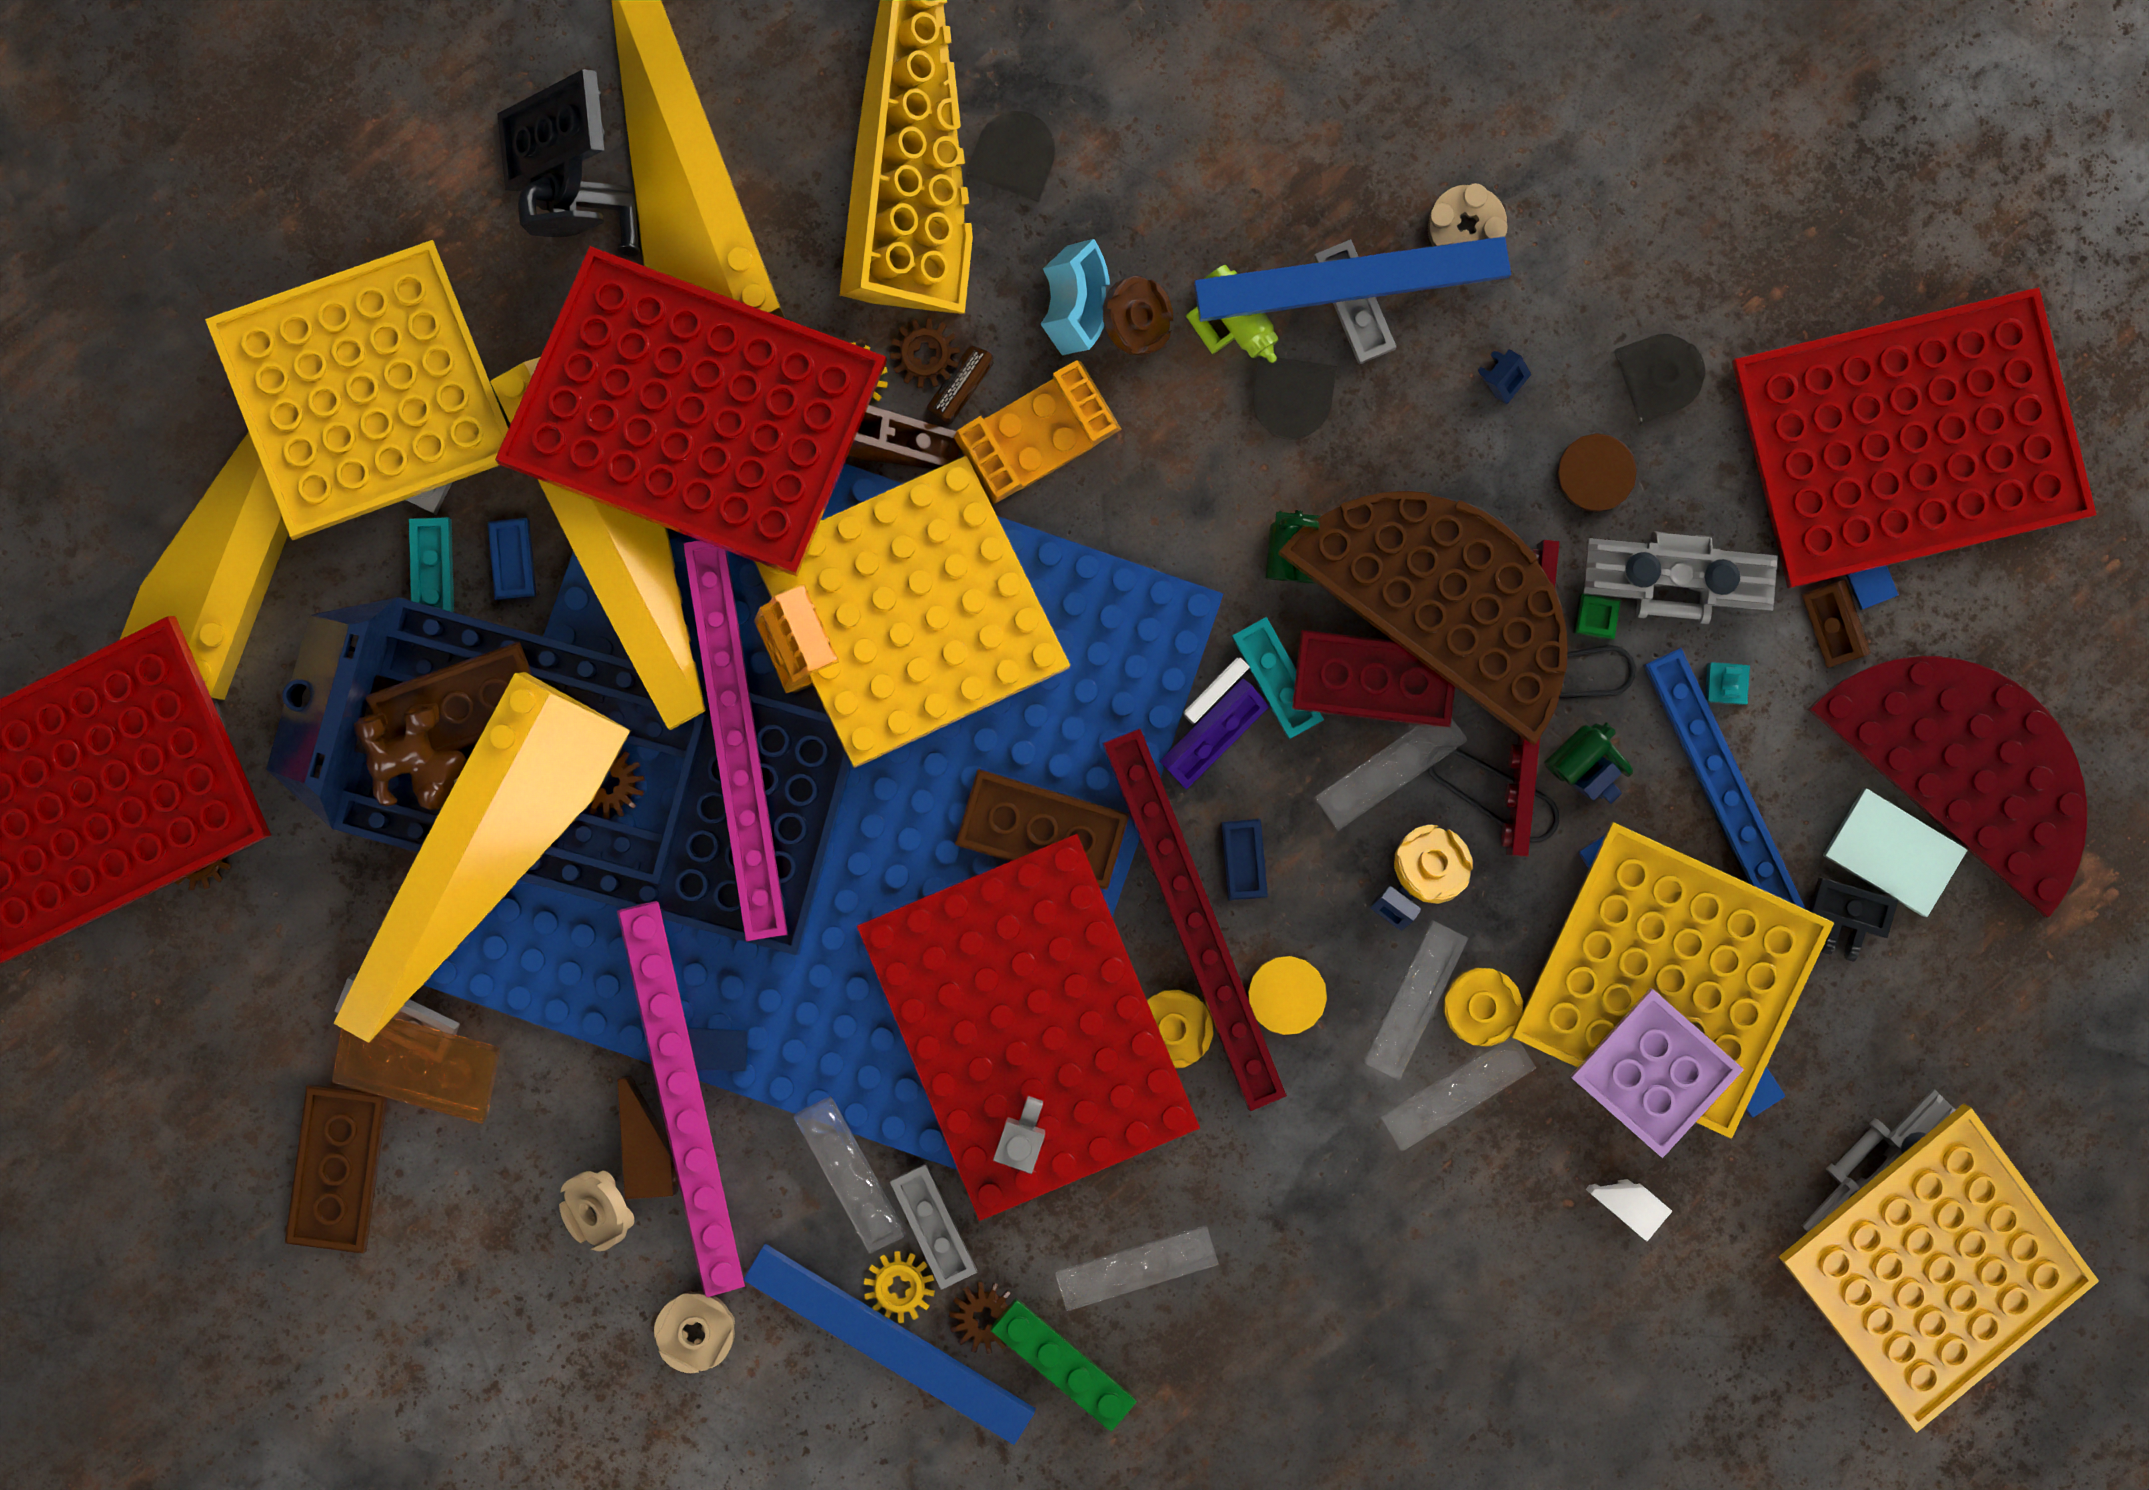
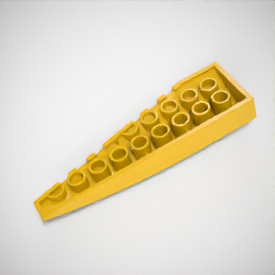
(907, 182)
(681, 183)
(218, 569)
(631, 575)
(510, 803)

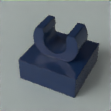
(1506, 376)
(1599, 781)
(1396, 907)

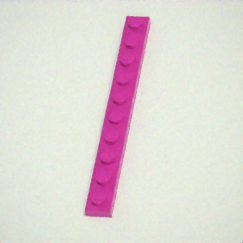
(735, 741)
(680, 1098)

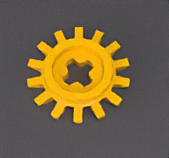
(907, 1272)

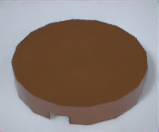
(1137, 315)
(1596, 472)

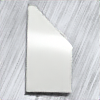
(1632, 1205)

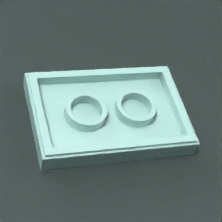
(1895, 852)

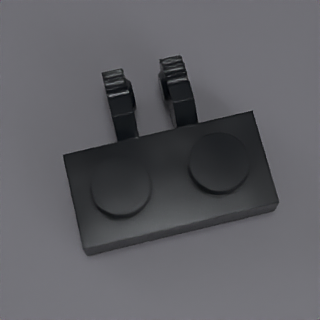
(1852, 909)

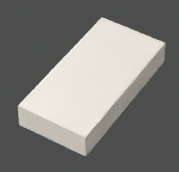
(1216, 690)

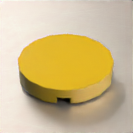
(1433, 864)
(1287, 995)
(1482, 1006)
(1183, 1025)

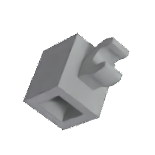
(1021, 1139)

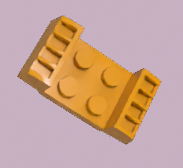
(1037, 432)
(794, 638)

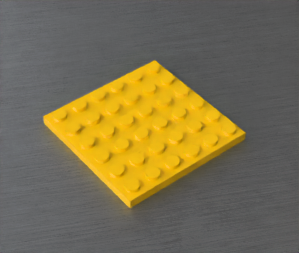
(361, 389)
(920, 612)
(1693, 935)
(1939, 1268)

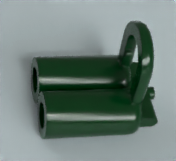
(1280, 533)
(1583, 751)

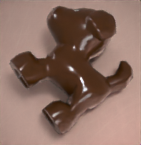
(431, 771)

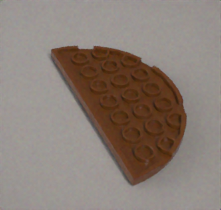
(1448, 592)

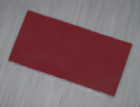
(1369, 681)

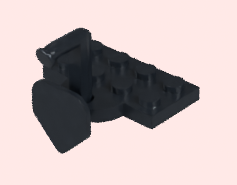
(543, 158)

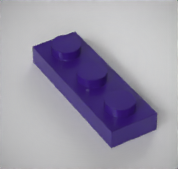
(1214, 734)

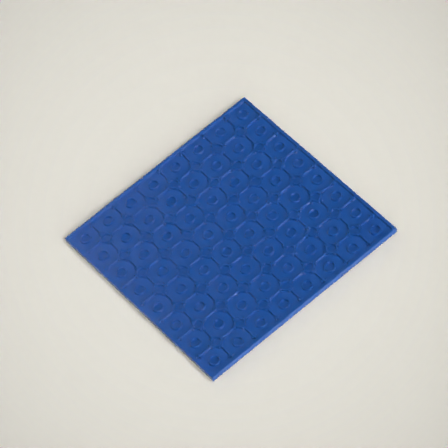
(822, 1014)

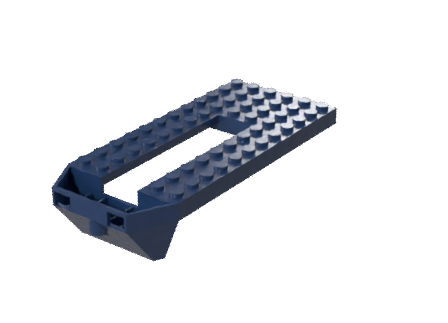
(595, 857)

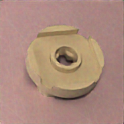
(1473, 202)
(611, 1216)
(672, 1338)

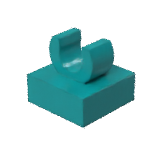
(1727, 683)

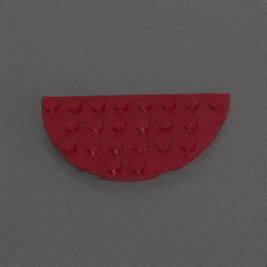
(1975, 761)

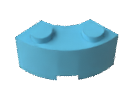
(1077, 297)

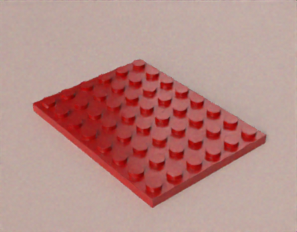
(692, 410)
(1913, 437)
(113, 786)
(1024, 994)

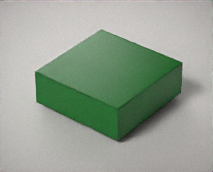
(1597, 616)

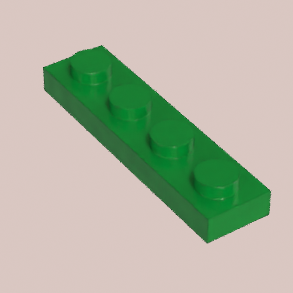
(1063, 1364)

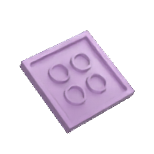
(1656, 1072)

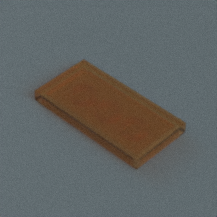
(420, 1068)

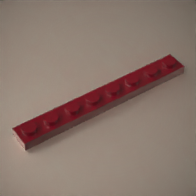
(1524, 755)

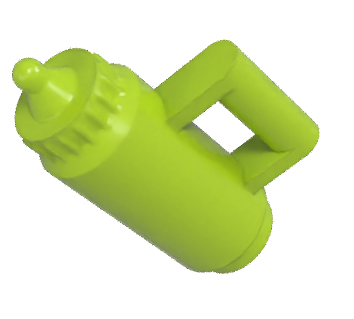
(1251, 332)

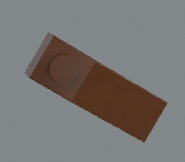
(903, 440)
(645, 1147)

